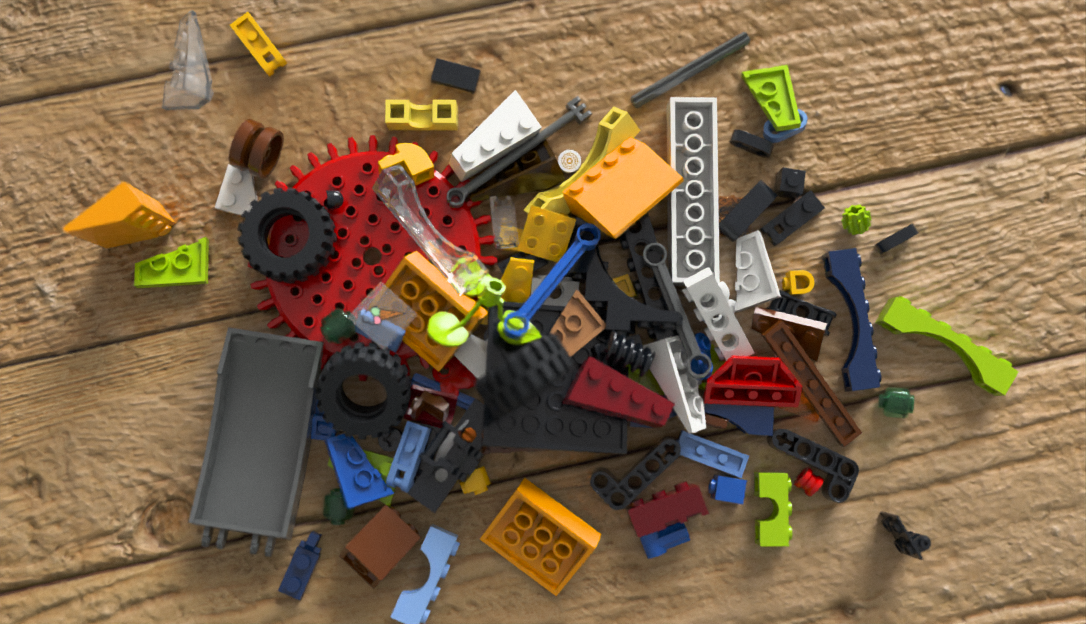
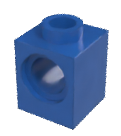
(727, 489)

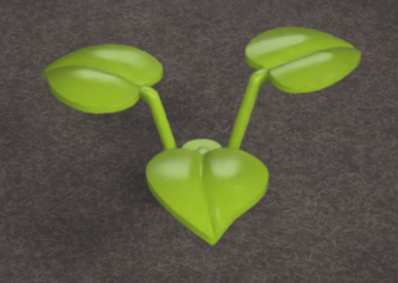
(449, 332)

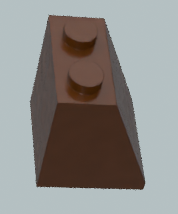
(380, 546)

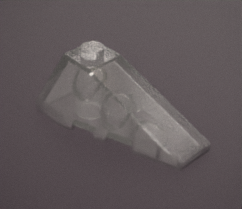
(191, 75)

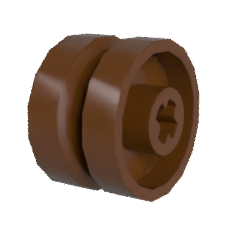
(256, 148)

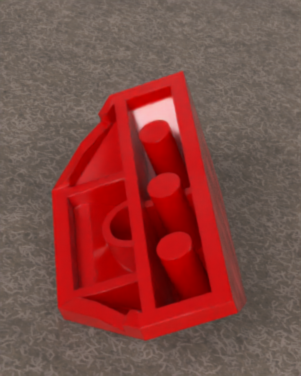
(753, 383)

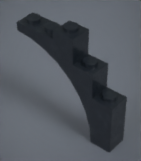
(602, 291)

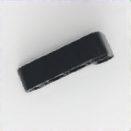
(811, 458)
(639, 469)

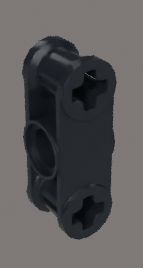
(789, 304)

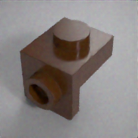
(431, 404)

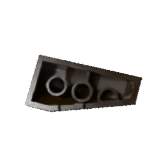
(529, 173)

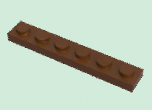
(813, 384)

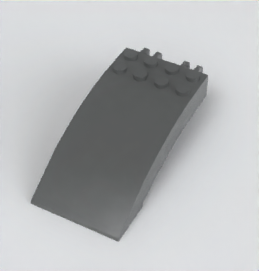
(258, 438)

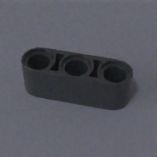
(747, 210)

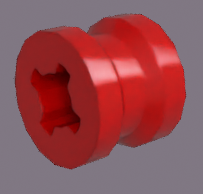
(808, 481)

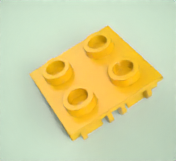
(546, 234)

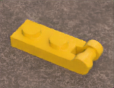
(257, 43)

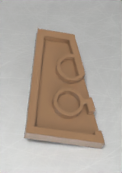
(577, 324)

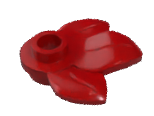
(457, 378)

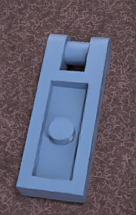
(407, 456)

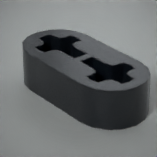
(751, 143)
(896, 238)

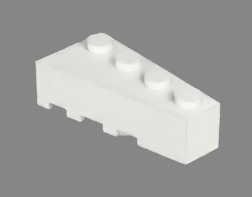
(495, 138)

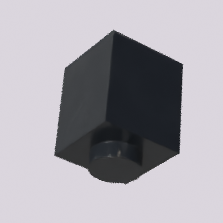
(789, 183)

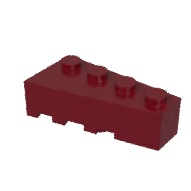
(615, 395)

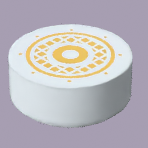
(569, 161)

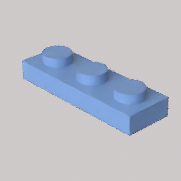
(712, 454)

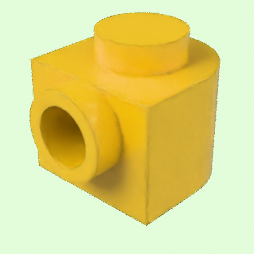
(798, 282)
(476, 482)

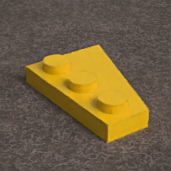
(517, 282)

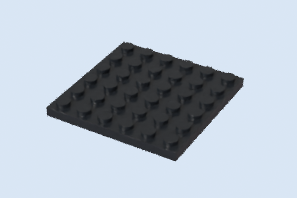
(543, 419)

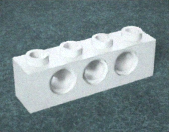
(703, 284)

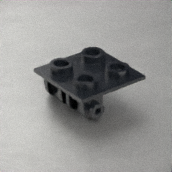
(905, 541)

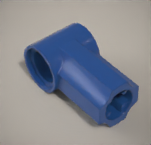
(658, 542)

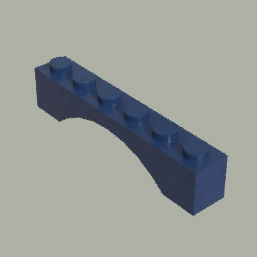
(860, 367)
(748, 419)

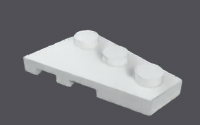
(754, 273)

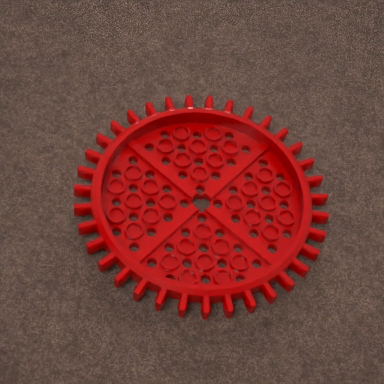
(350, 169)

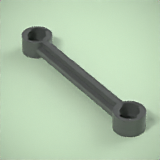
(674, 304)

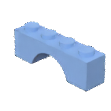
(413, 604)

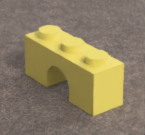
(408, 116)

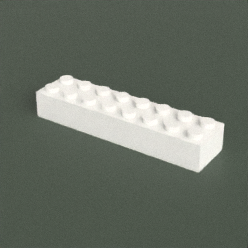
(694, 203)

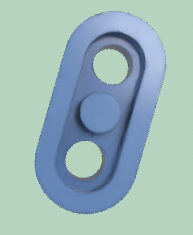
(782, 135)

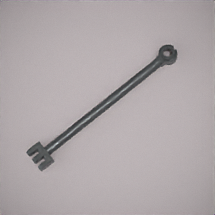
(574, 113)

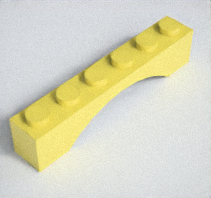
(610, 134)

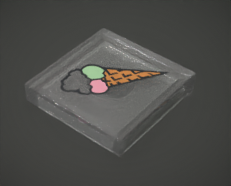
(382, 316)

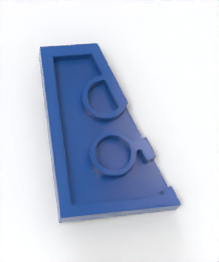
(355, 473)

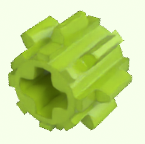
(856, 219)

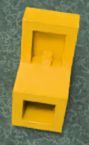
(412, 159)

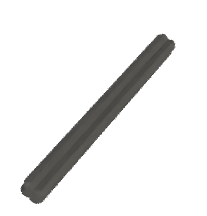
(690, 70)

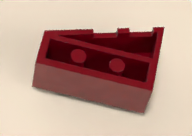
(666, 508)

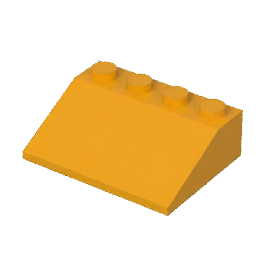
(621, 187)
(121, 219)
(428, 293)
(541, 537)

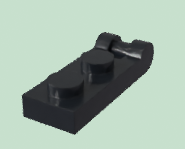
(793, 217)

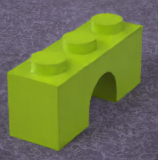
(775, 528)

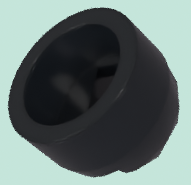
(334, 199)

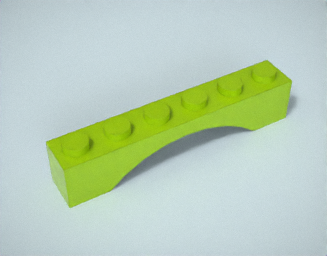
(986, 370)

